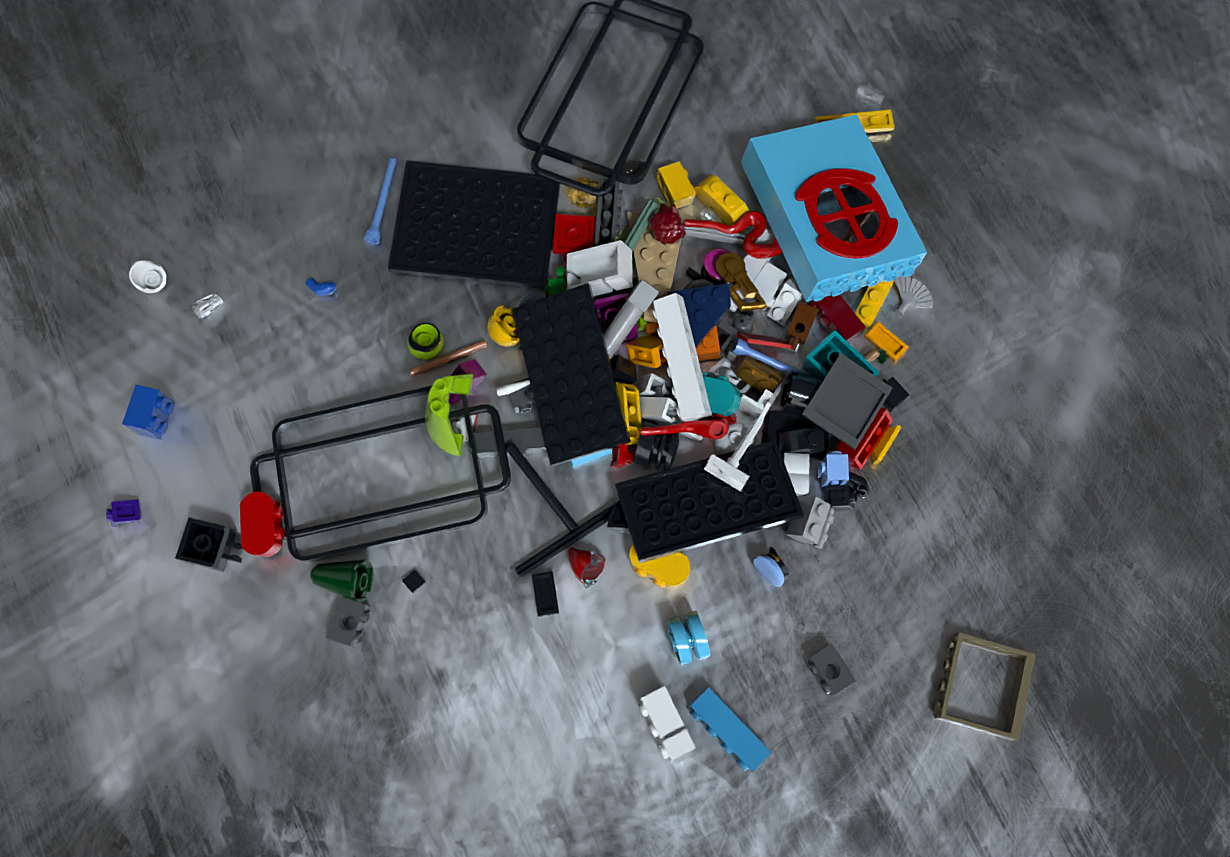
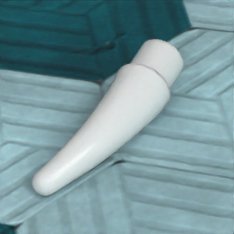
(510, 388)

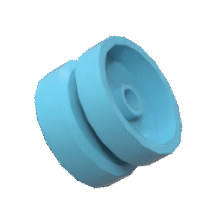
(686, 638)

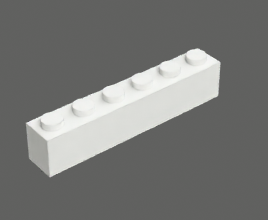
(681, 358)

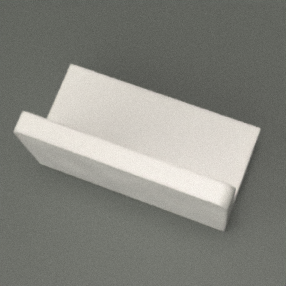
(754, 408)

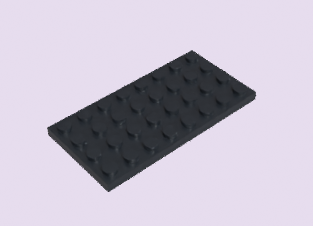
(571, 375)
(694, 508)

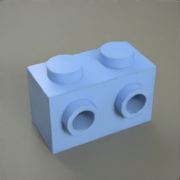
(833, 469)

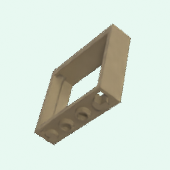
(1019, 693)

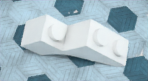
(786, 302)

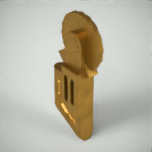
(732, 269)

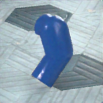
(321, 289)

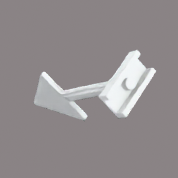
(728, 470)

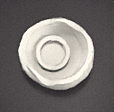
(147, 276)

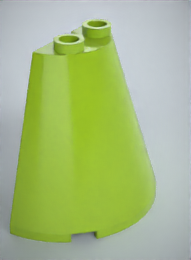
(438, 411)

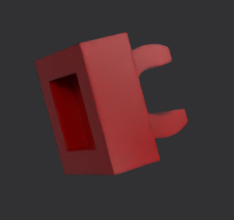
(621, 456)

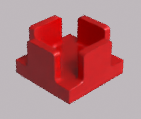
(573, 234)

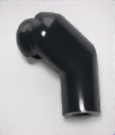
(860, 484)

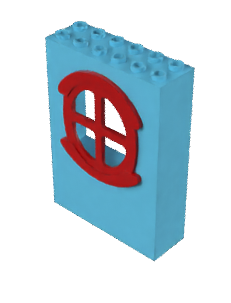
(788, 176)

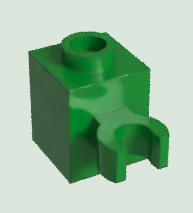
(557, 285)

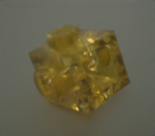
(581, 198)

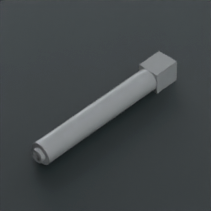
(629, 314)

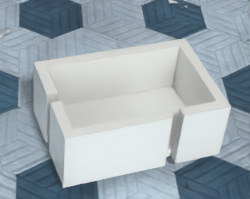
(601, 267)
(666, 724)

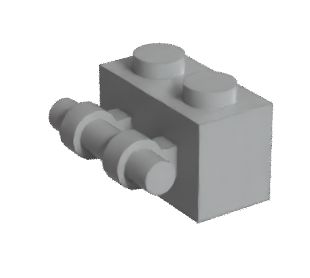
(815, 522)

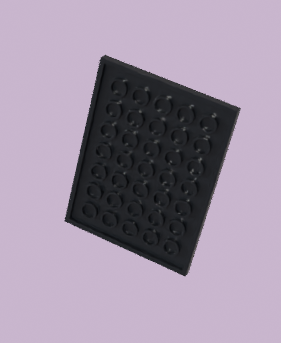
(474, 224)

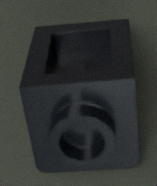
(840, 496)

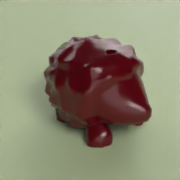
(667, 224)

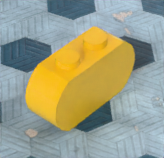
(721, 198)
(631, 407)
(666, 571)

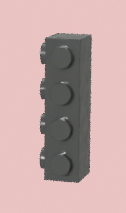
(607, 215)

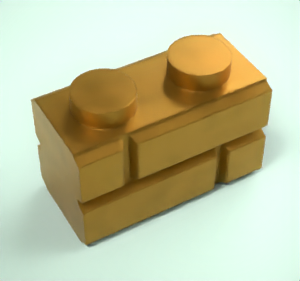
(759, 375)

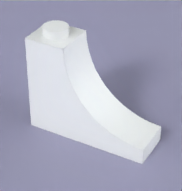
(663, 412)

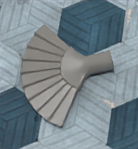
(912, 294)

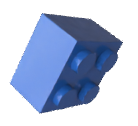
(148, 412)

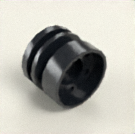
(657, 447)

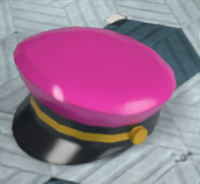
(709, 267)

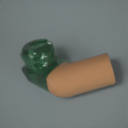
(875, 354)

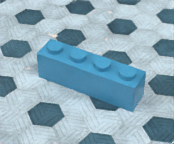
(730, 730)

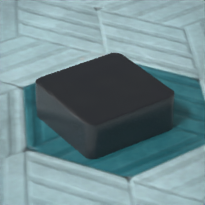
(414, 581)

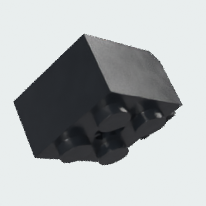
(219, 540)

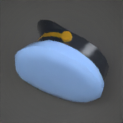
(771, 568)

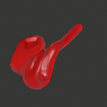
(752, 218)
(710, 427)

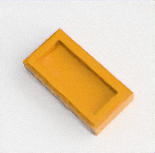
(885, 339)

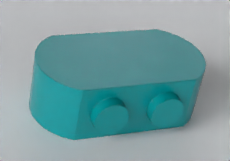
(722, 395)

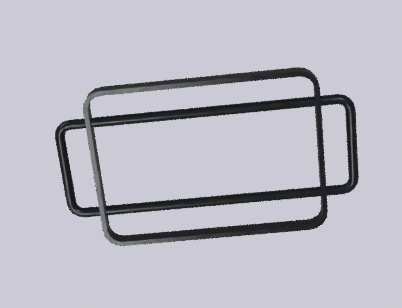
(612, 174)
(279, 454)

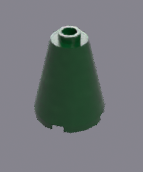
(345, 578)

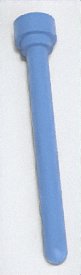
(373, 235)
(741, 348)

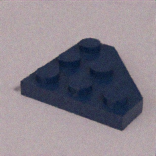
(704, 308)

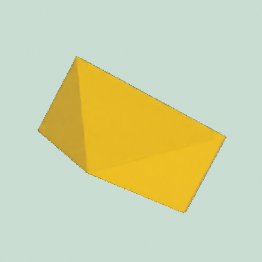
(884, 444)

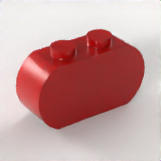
(261, 524)

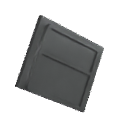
(847, 401)

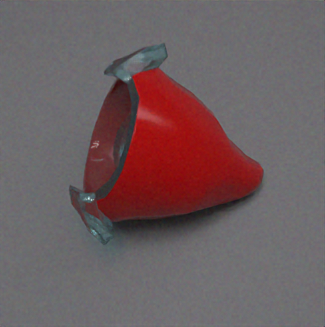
(586, 565)

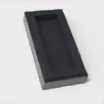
(545, 594)

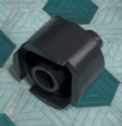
(798, 392)

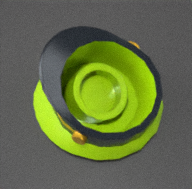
(425, 341)

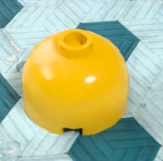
(502, 327)

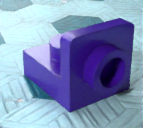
(123, 512)

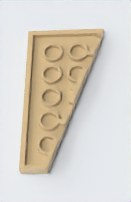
(654, 262)

